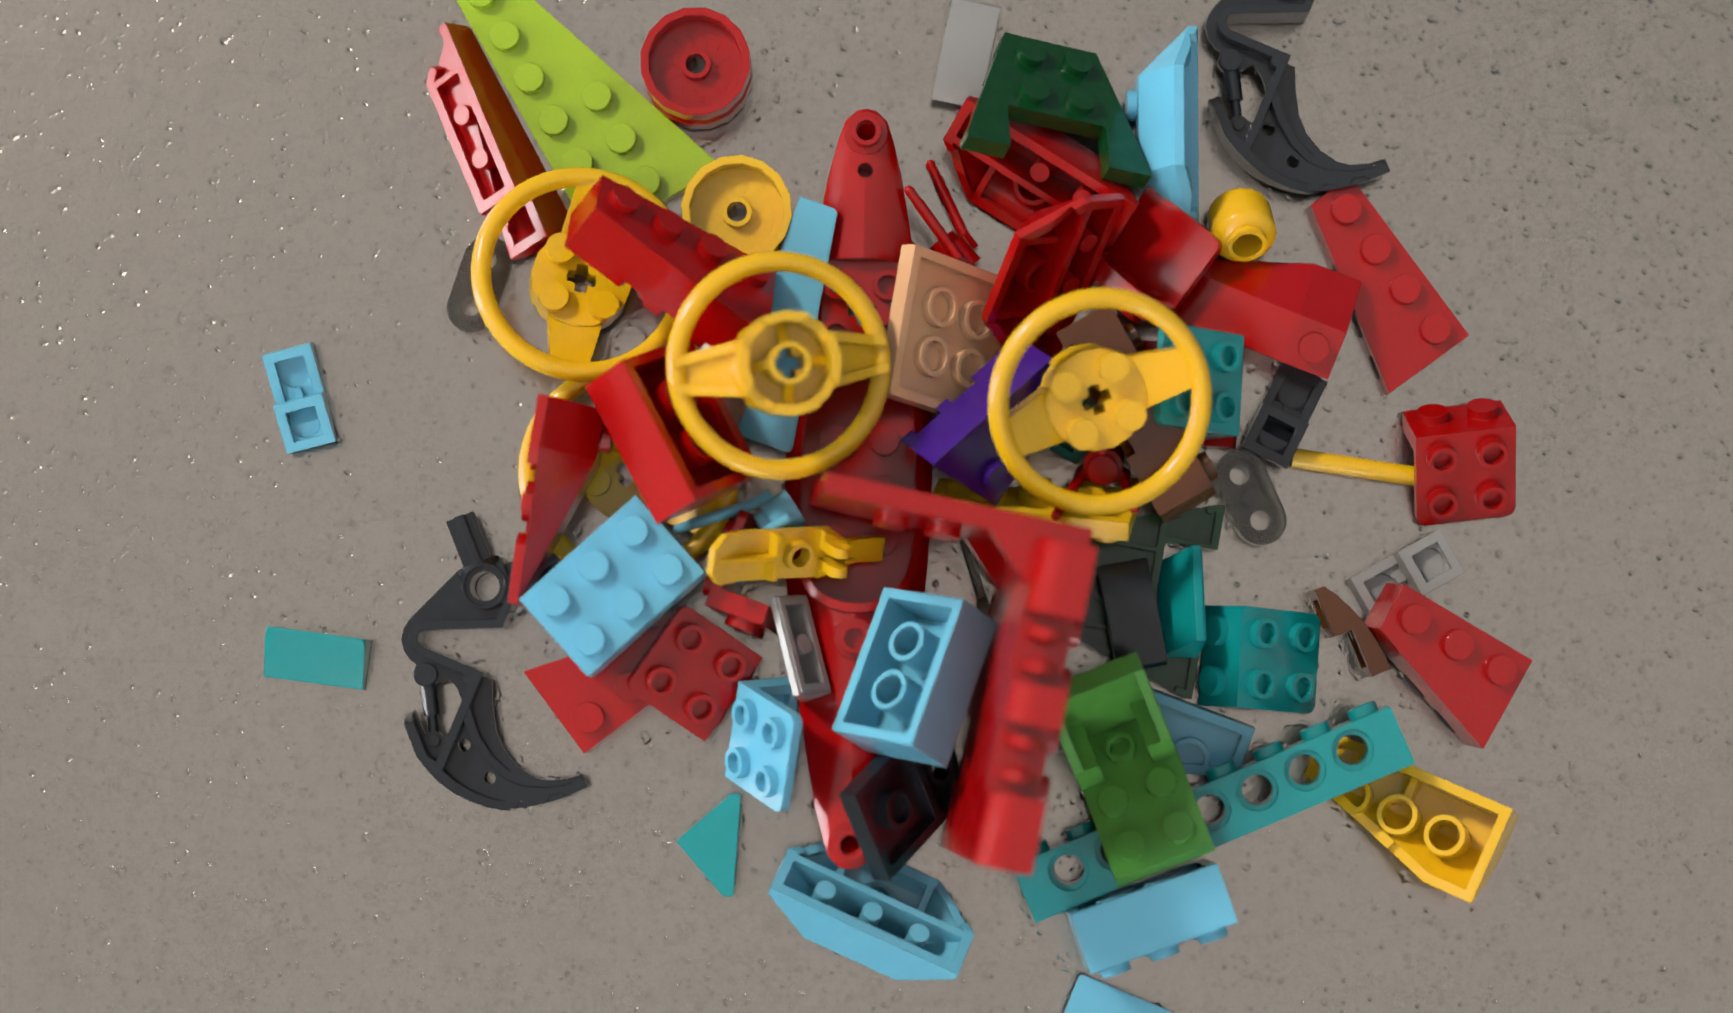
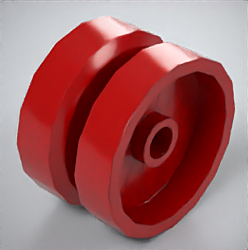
(676, 48)

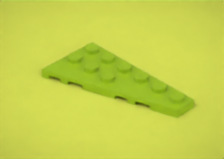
(578, 103)

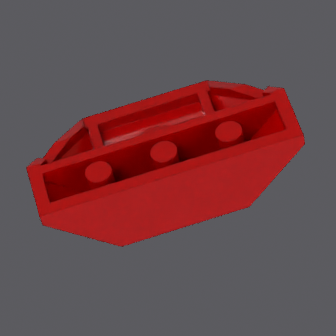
(1036, 173)
(1047, 259)

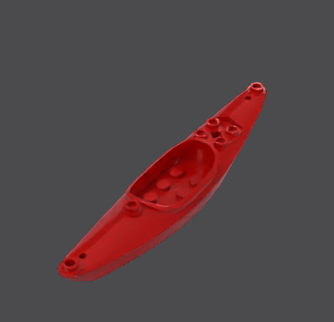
(865, 246)

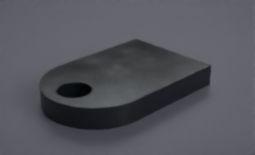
(897, 809)

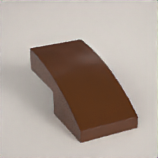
(1339, 618)

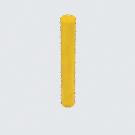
(1353, 467)

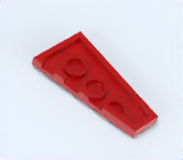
(1396, 306)

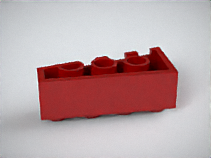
(664, 260)

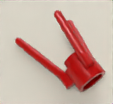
(951, 245)
(1101, 468)

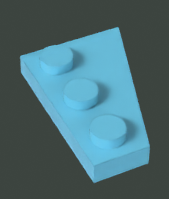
(1203, 735)

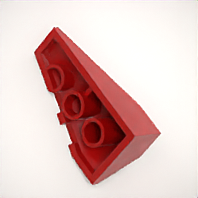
(1280, 308)
(565, 454)

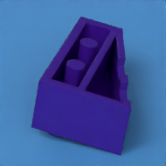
(961, 435)

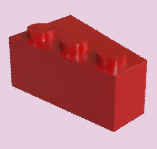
(1449, 660)
(593, 706)

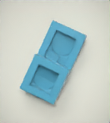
(299, 397)

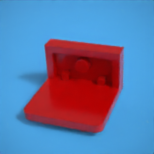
(1158, 254)
(1462, 461)
(740, 612)
(692, 671)

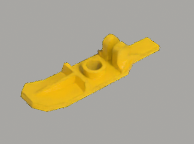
(769, 554)

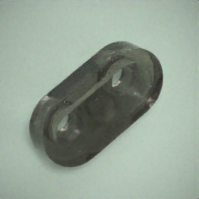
(462, 288)
(1253, 496)

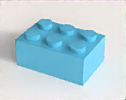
(613, 587)
(915, 676)
(1151, 918)

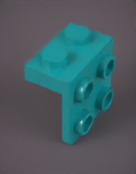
(1225, 363)
(1259, 659)

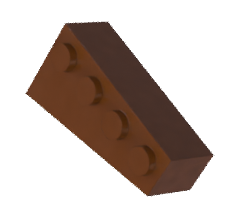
(1152, 443)

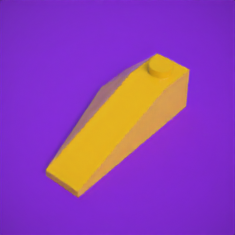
(1430, 824)

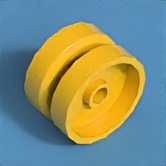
(737, 184)

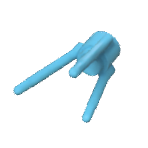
(774, 513)

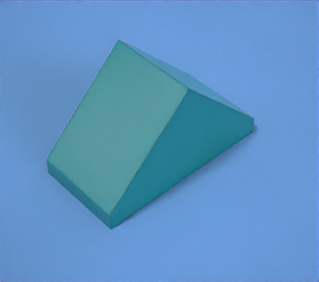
(715, 844)

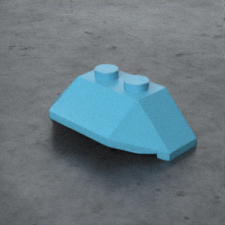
(1167, 121)
(892, 926)

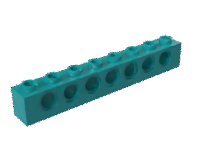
(1383, 754)

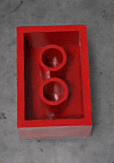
(653, 442)

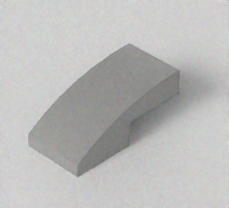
(965, 51)
(1420, 566)

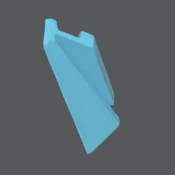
(811, 235)

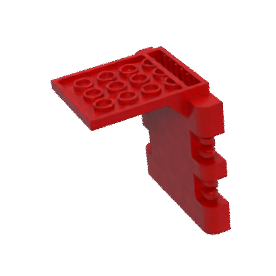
(1022, 692)

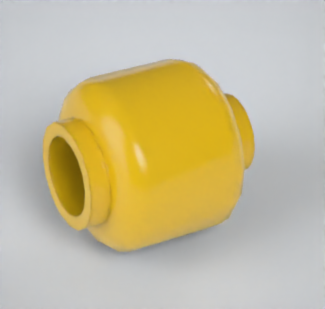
(1242, 223)

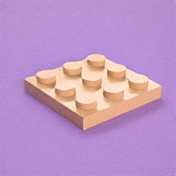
(937, 327)

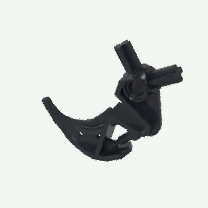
(1244, 140)
(459, 608)

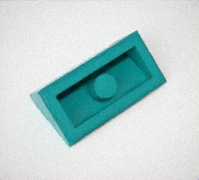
(1182, 603)
(316, 657)

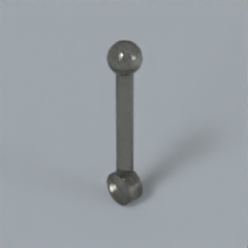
(982, 601)

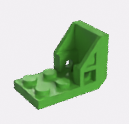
(1131, 772)

